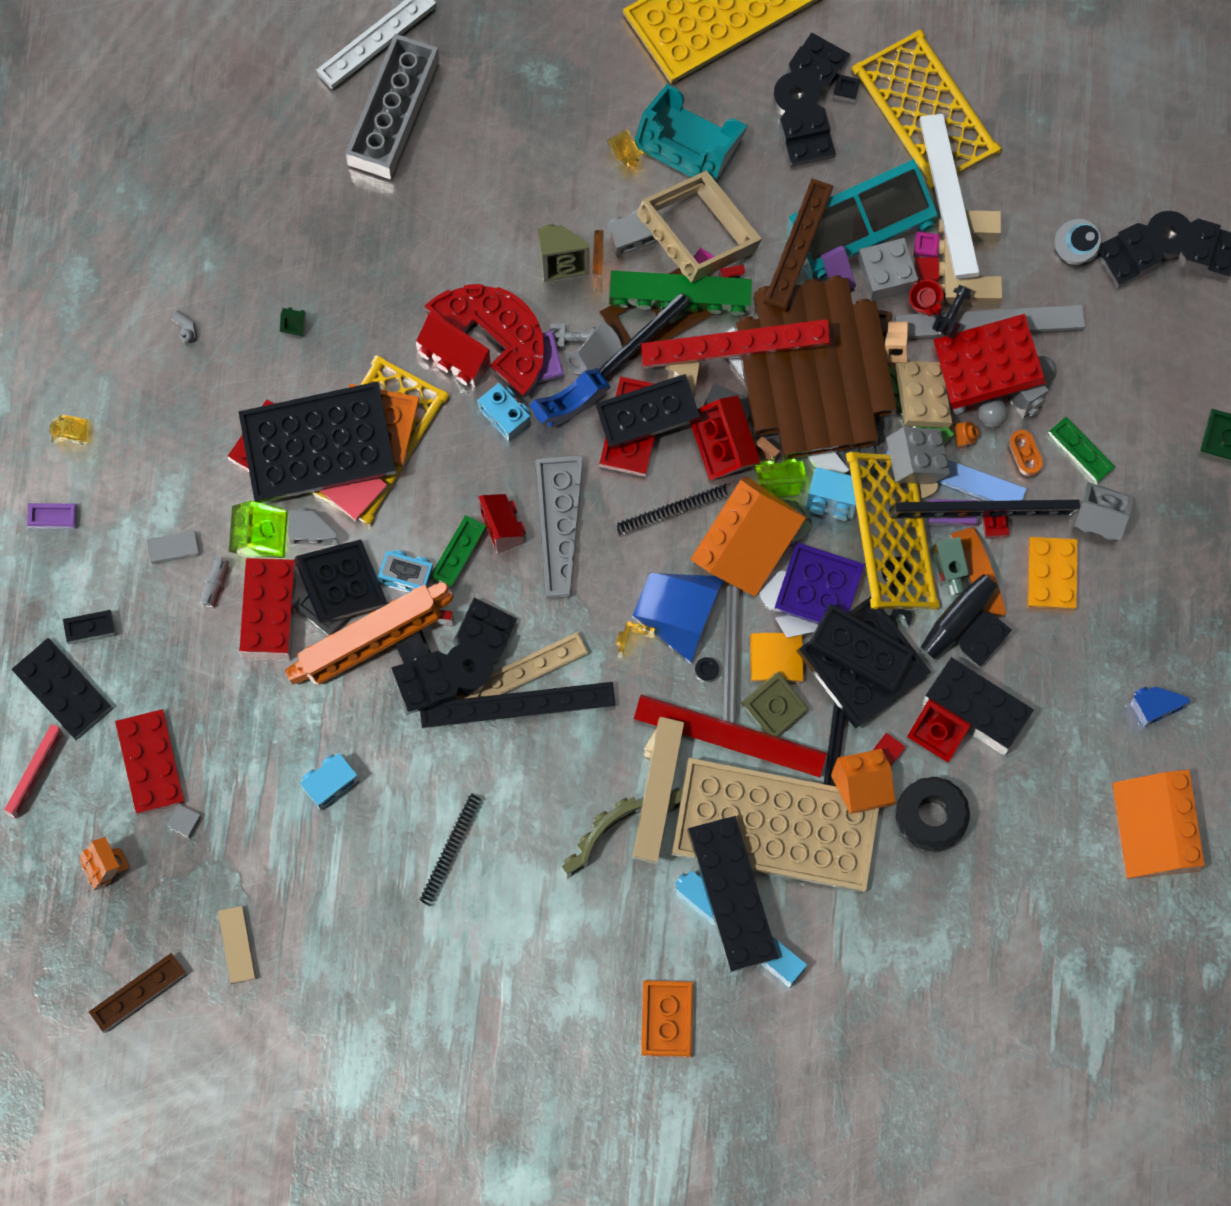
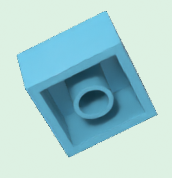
(831, 494)

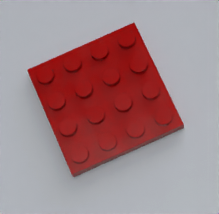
(989, 361)

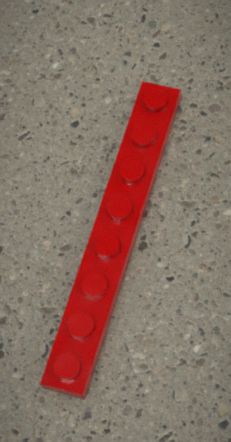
(736, 343)

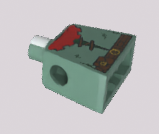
(947, 554)

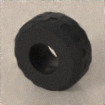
(932, 791)

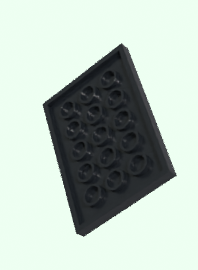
(317, 442)

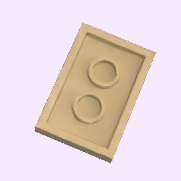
(923, 394)

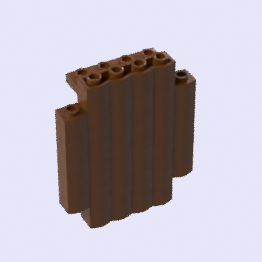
(821, 394)

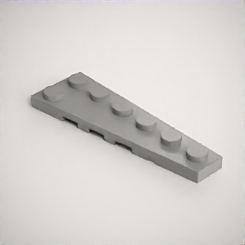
(558, 511)

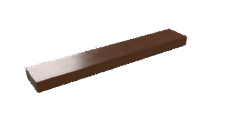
(798, 245)

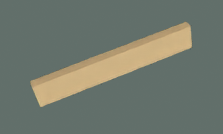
(532, 667)
(658, 790)

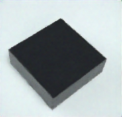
(846, 88)

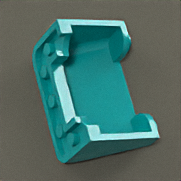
(685, 138)

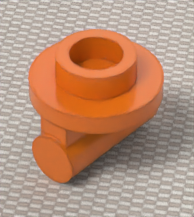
(966, 434)

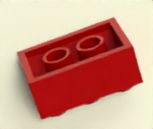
(453, 350)
(724, 438)

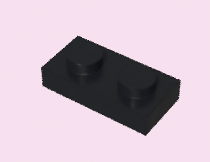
(89, 627)

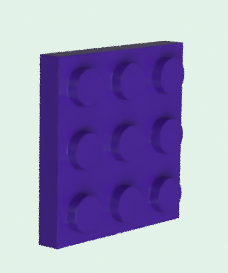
(815, 581)

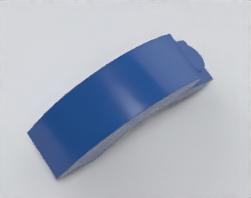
(572, 400)

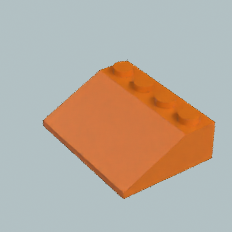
(748, 537)
(1158, 825)

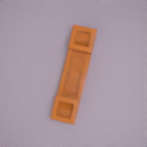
(979, 564)

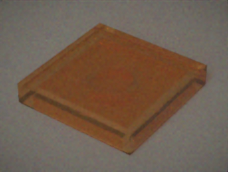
(598, 260)

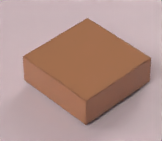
(767, 450)

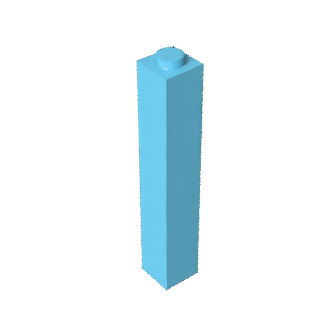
(786, 967)

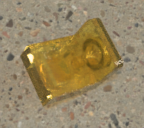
(624, 148)
(69, 429)

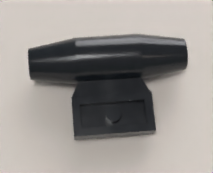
(967, 623)

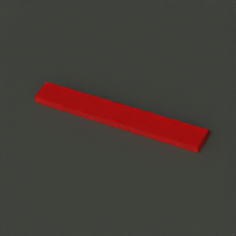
(733, 736)

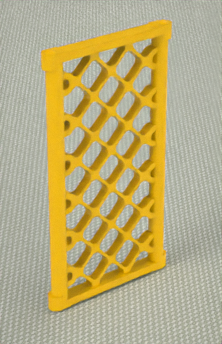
(919, 36)
(441, 397)
(870, 541)

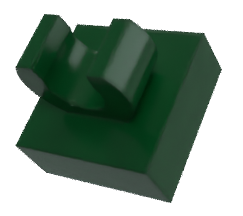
(292, 321)

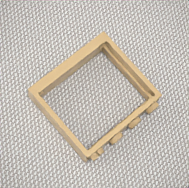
(722, 208)

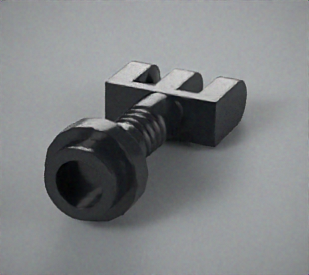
(946, 324)

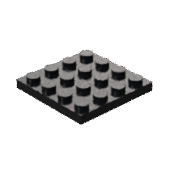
(852, 693)

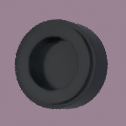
(706, 669)

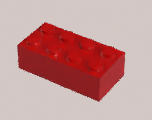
(268, 609)

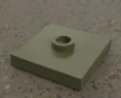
(774, 705)

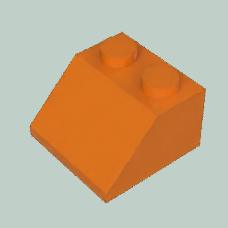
(864, 781)

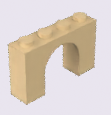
(986, 290)

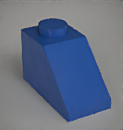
(1157, 704)

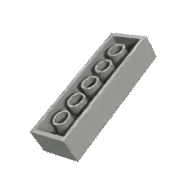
(392, 106)

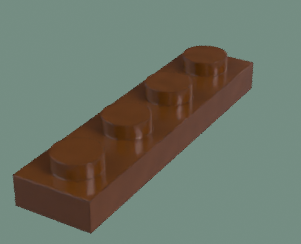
(137, 992)

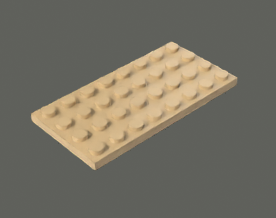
(785, 823)

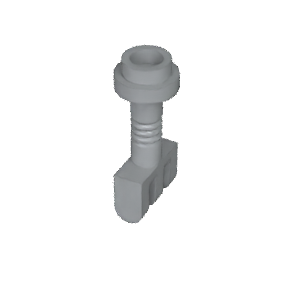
(564, 336)

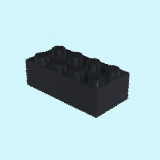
(991, 711)

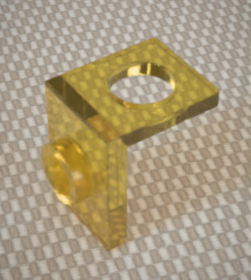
(623, 637)

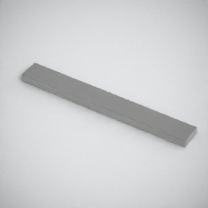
(1038, 319)

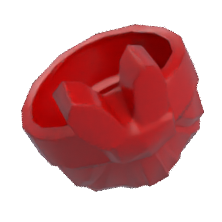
(927, 297)

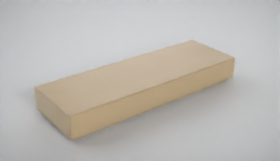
(236, 945)

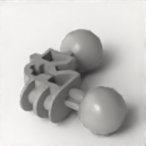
(995, 412)

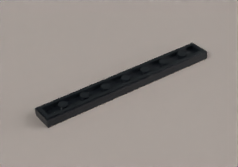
(965, 509)
(519, 705)

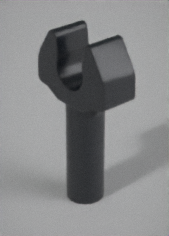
(905, 614)

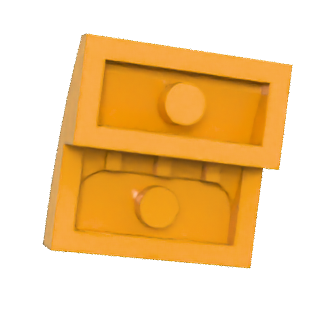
(775, 653)

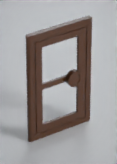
(668, 332)

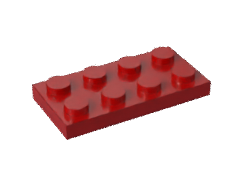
(634, 456)
(149, 762)

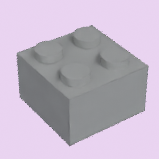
(887, 269)
(917, 455)

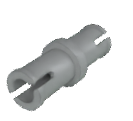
(213, 581)

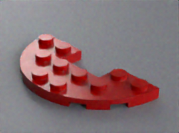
(506, 321)

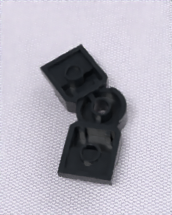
(803, 121)
(1141, 247)
(438, 676)

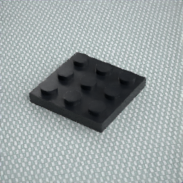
(340, 581)

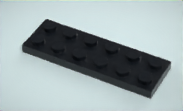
(732, 894)

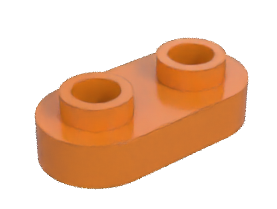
(1025, 454)

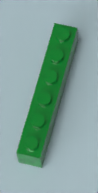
(659, 289)

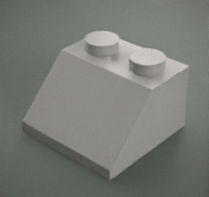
(1104, 511)

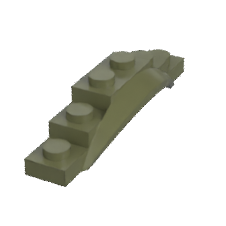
(604, 822)

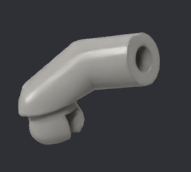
(188, 326)

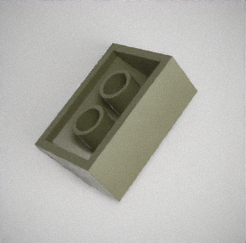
(562, 253)

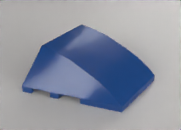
(678, 608)

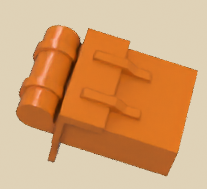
(101, 863)

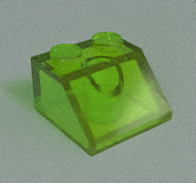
(782, 479)
(257, 530)

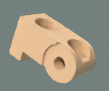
(897, 339)

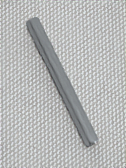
(731, 654)

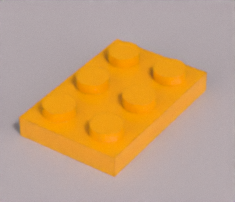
(1052, 573)

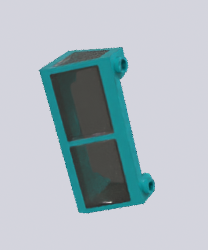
(871, 215)

